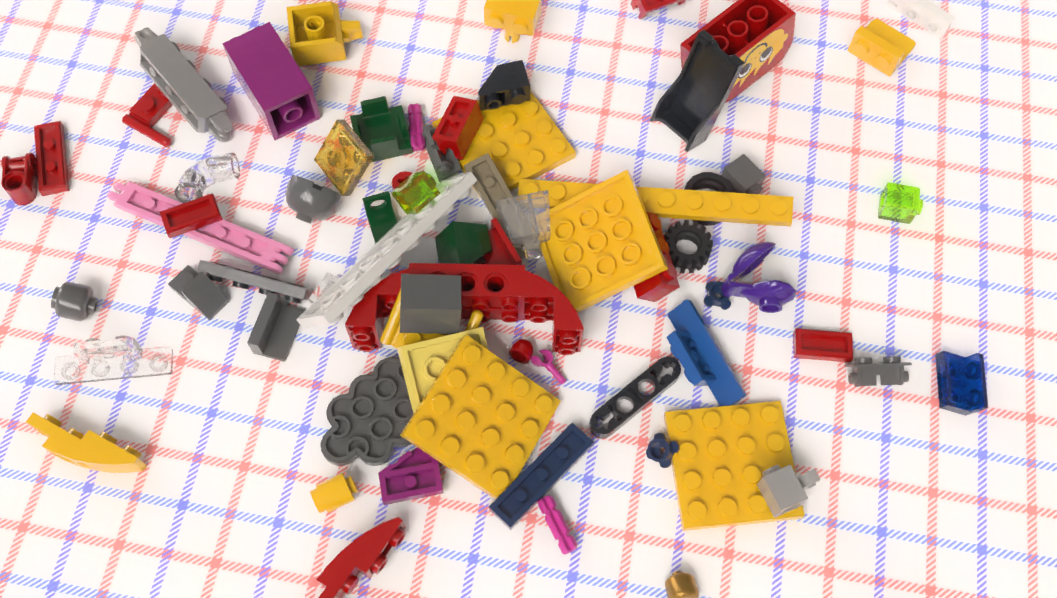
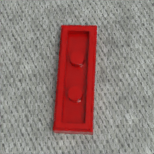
(51, 158)

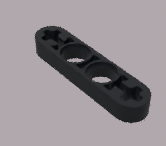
(638, 400)

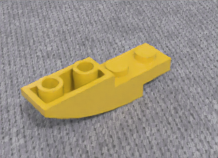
(86, 450)

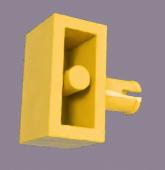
(513, 16)

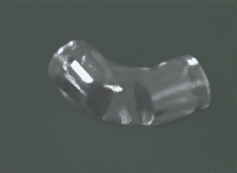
(206, 173)

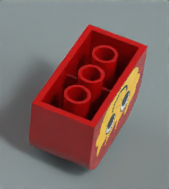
(753, 31)

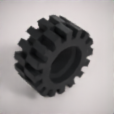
(695, 235)

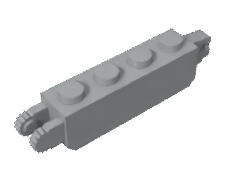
(183, 85)

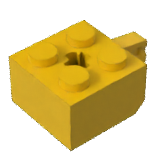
(319, 33)

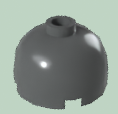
(311, 200)

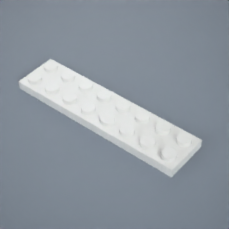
(384, 255)

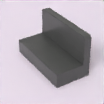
(274, 329)

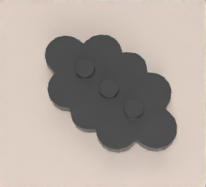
(369, 418)

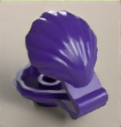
(767, 294)

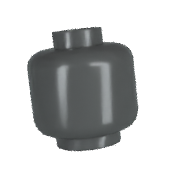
(73, 301)

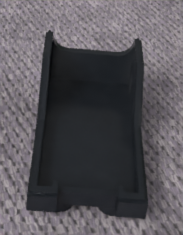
(699, 91)

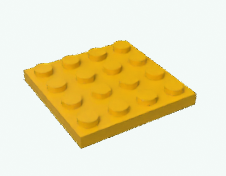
(519, 141)
(601, 243)
(481, 418)
(723, 462)

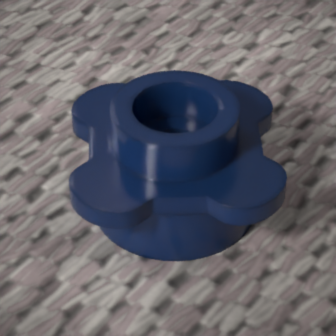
(711, 300)
(654, 450)

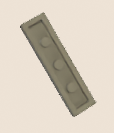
(490, 186)

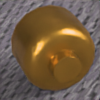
(681, 586)

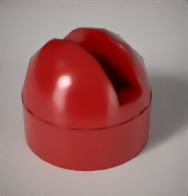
(521, 351)

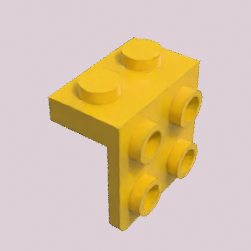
(881, 46)

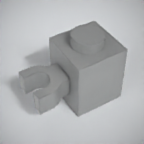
(785, 490)

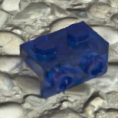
(961, 383)

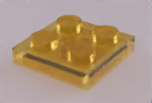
(343, 157)

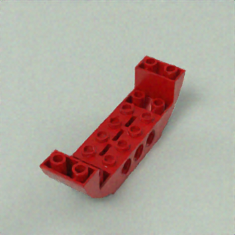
(494, 289)

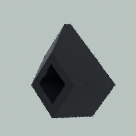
(505, 86)

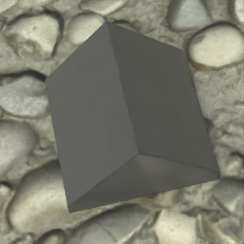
(430, 303)

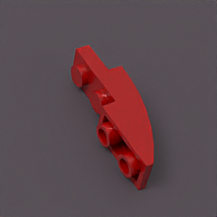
(363, 556)

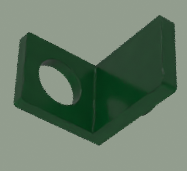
(380, 217)

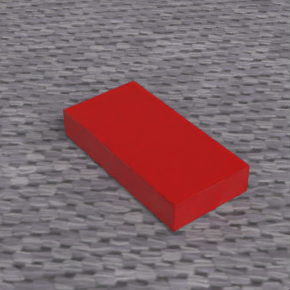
(191, 215)
(822, 345)

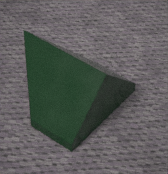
(462, 243)

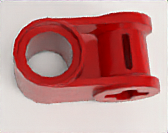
(20, 178)

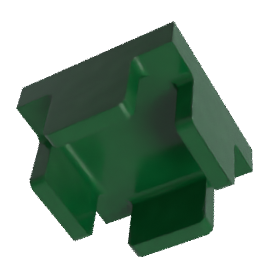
(382, 129)

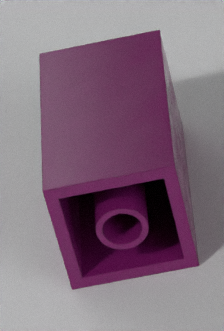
(272, 80)

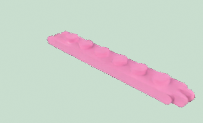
(219, 235)

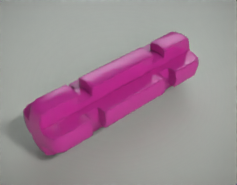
(416, 127)
(557, 524)

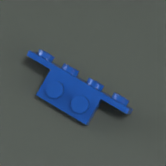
(701, 355)

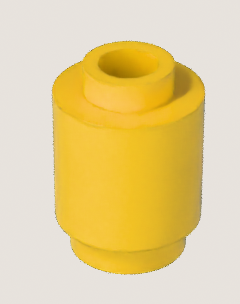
(334, 493)

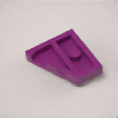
(410, 478)

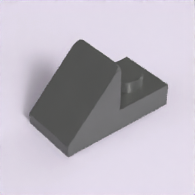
(199, 292)

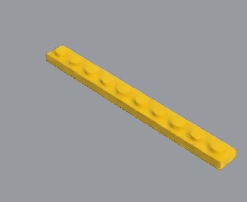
(684, 203)

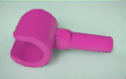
(547, 363)

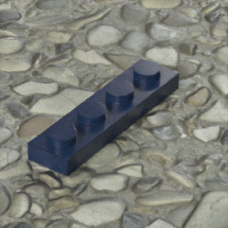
(541, 476)

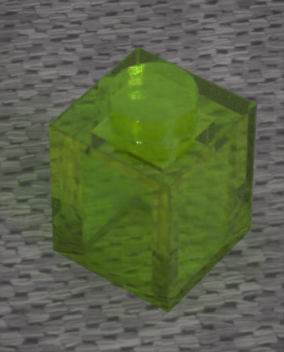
(415, 192)
(899, 203)

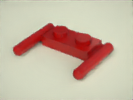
(147, 113)

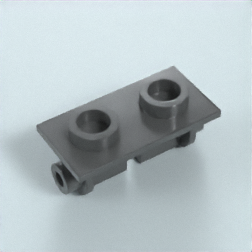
(443, 164)
(890, 371)

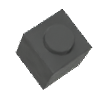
(744, 176)

